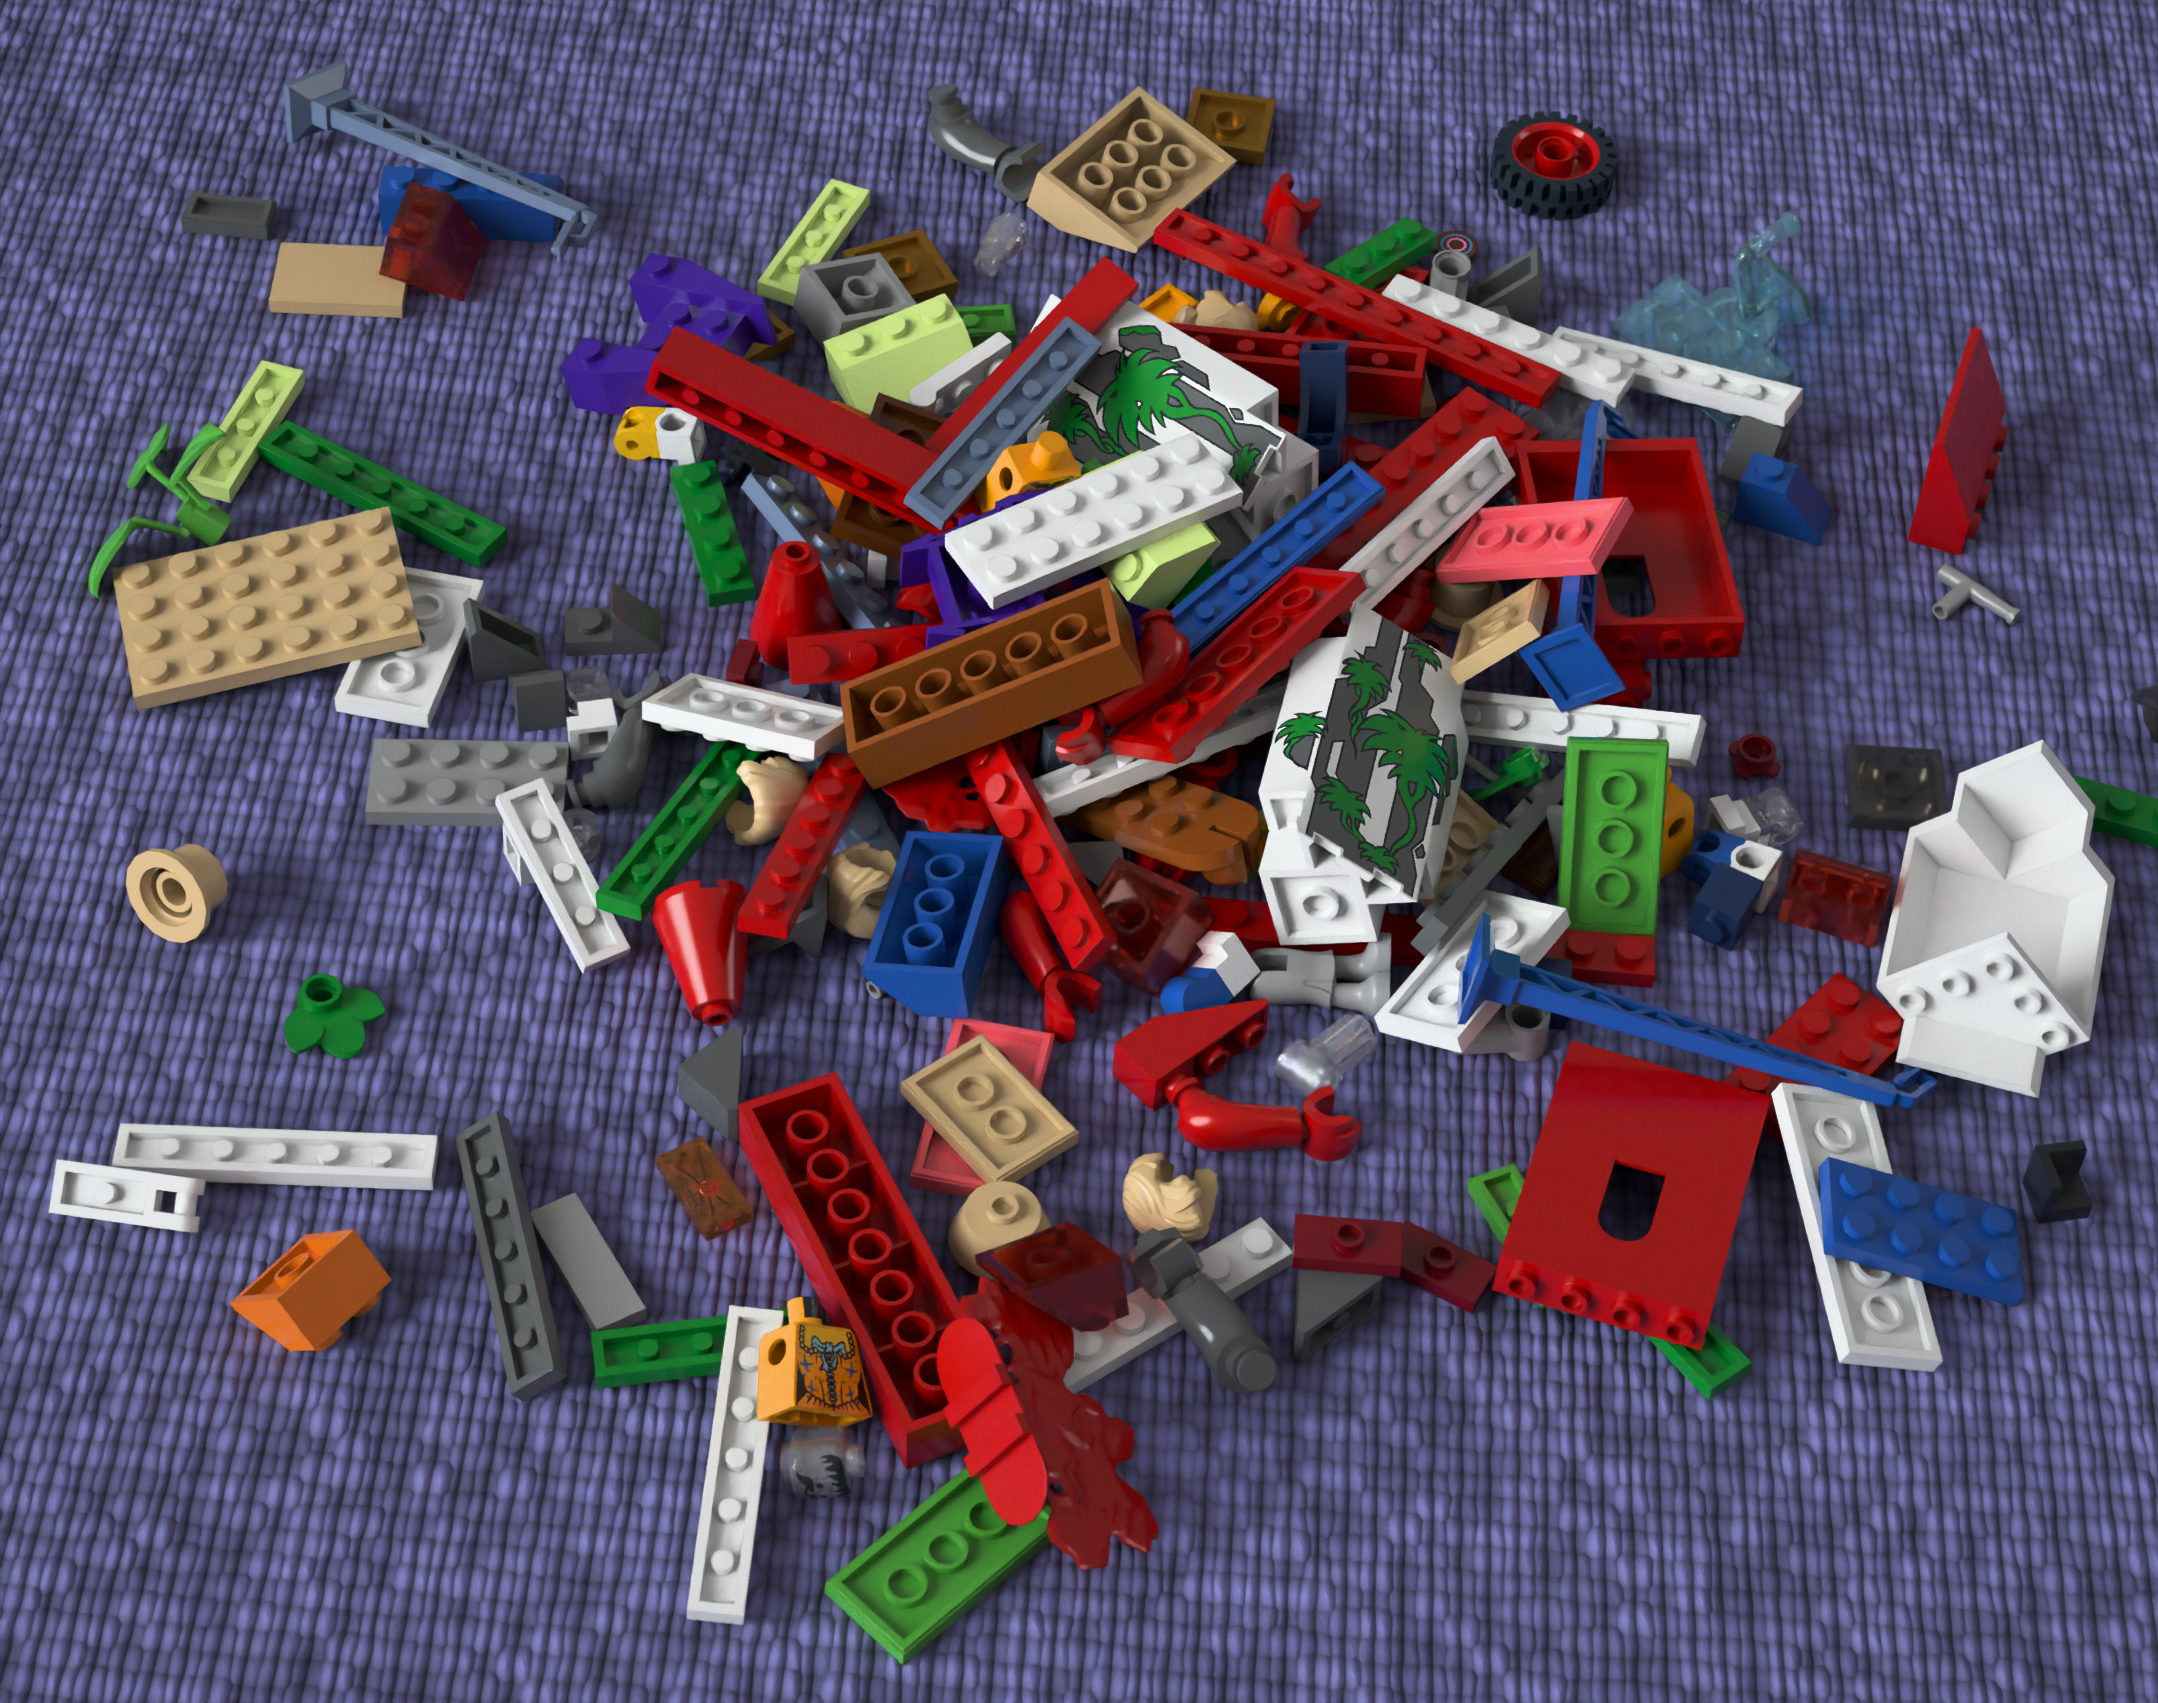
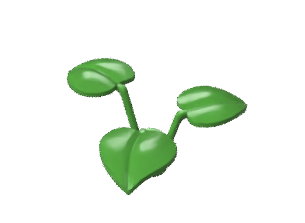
(196, 513)

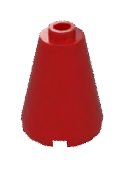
(792, 601)
(705, 946)

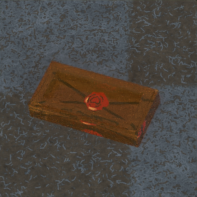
(704, 1188)

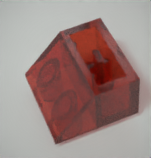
(1836, 896)

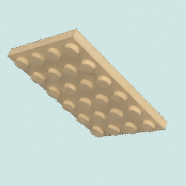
(264, 608)

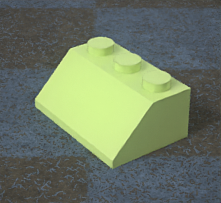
(896, 352)
(1160, 569)

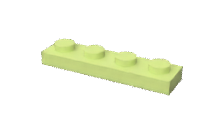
(814, 239)
(250, 421)

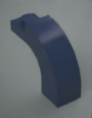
(1325, 400)

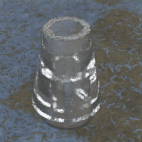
(1002, 241)

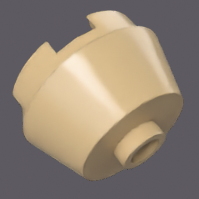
(991, 1218)

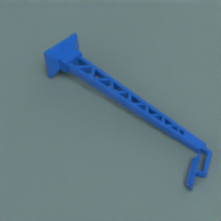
(1569, 658)
(1504, 979)

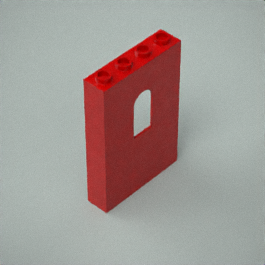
(1670, 529)
(1651, 1120)

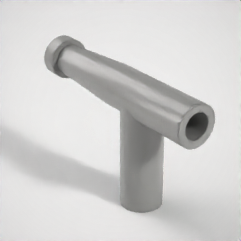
(1966, 588)

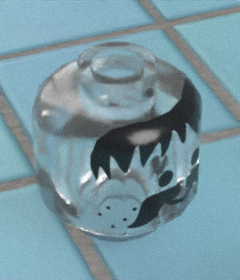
(821, 1462)

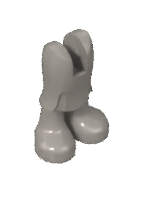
(1312, 977)

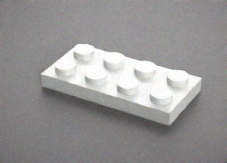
(411, 681)
(748, 716)
(1427, 1001)

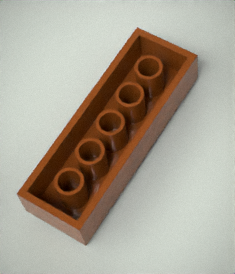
(990, 684)

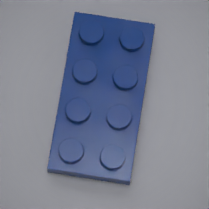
(1920, 1231)

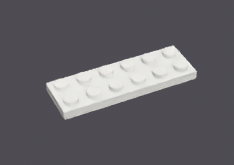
(1093, 520)
(1871, 1312)

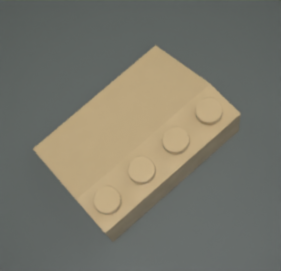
(1127, 174)

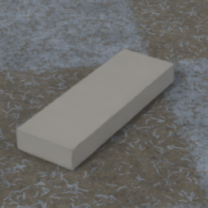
(587, 1265)

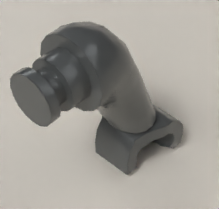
(967, 142)
(626, 760)
(1210, 1317)

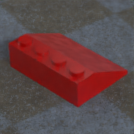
(1962, 454)

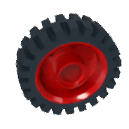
(1553, 165)

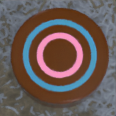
(1458, 241)

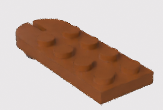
(1178, 826)

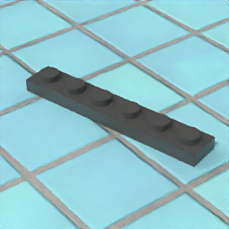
(1484, 866)
(510, 1257)

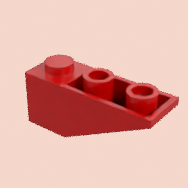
(1186, 1046)

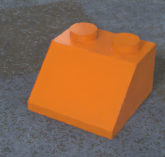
(314, 1290)

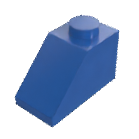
(1781, 500)

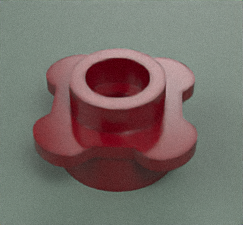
(1754, 757)

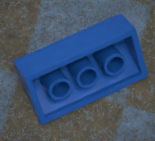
(491, 213)
(939, 921)

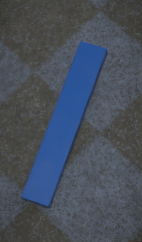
(1274, 553)

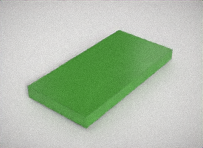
(1613, 833)
(934, 1566)

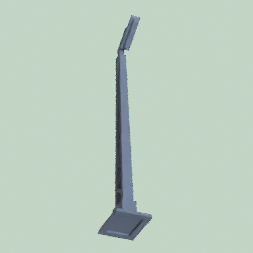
(324, 102)

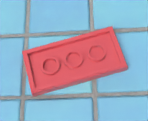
(1534, 541)
(936, 1163)

